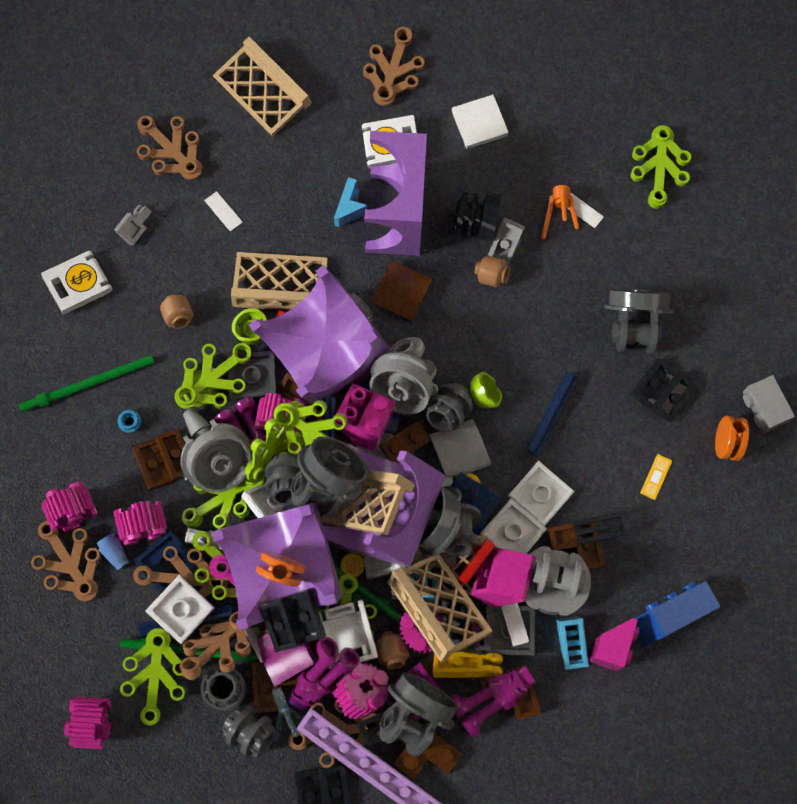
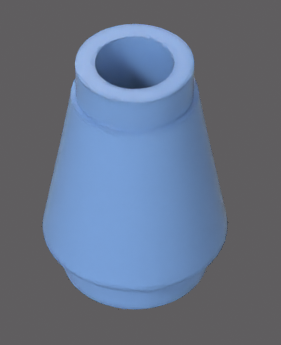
(113, 551)

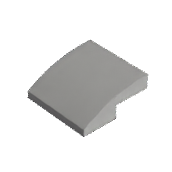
(460, 450)

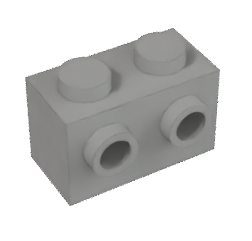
(767, 404)

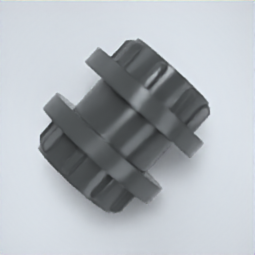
(449, 407)
(279, 478)
(208, 689)
(250, 732)

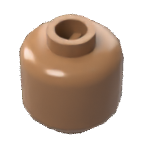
(492, 271)
(176, 311)
(391, 650)

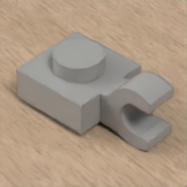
(131, 225)

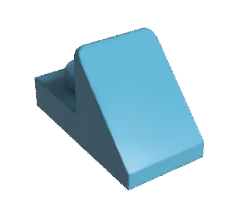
(348, 207)

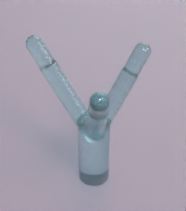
(287, 711)

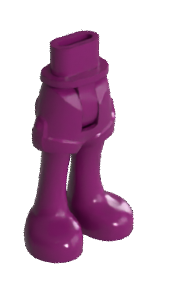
(244, 410)
(311, 684)
(503, 688)

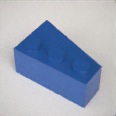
(675, 612)

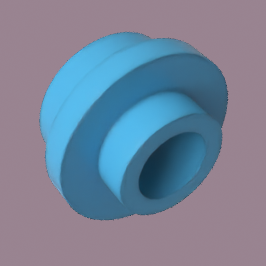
(124, 416)

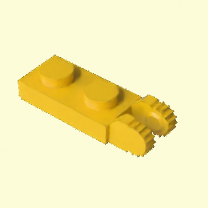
(468, 665)

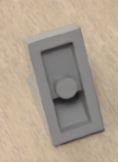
(507, 240)

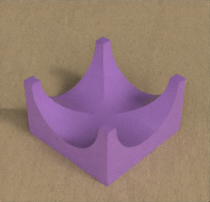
(407, 177)
(323, 339)
(409, 521)
(291, 533)

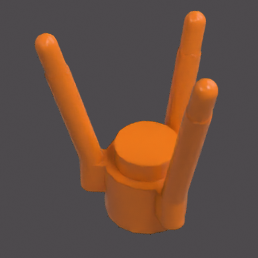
(562, 199)

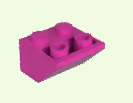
(366, 416)
(503, 578)
(613, 646)

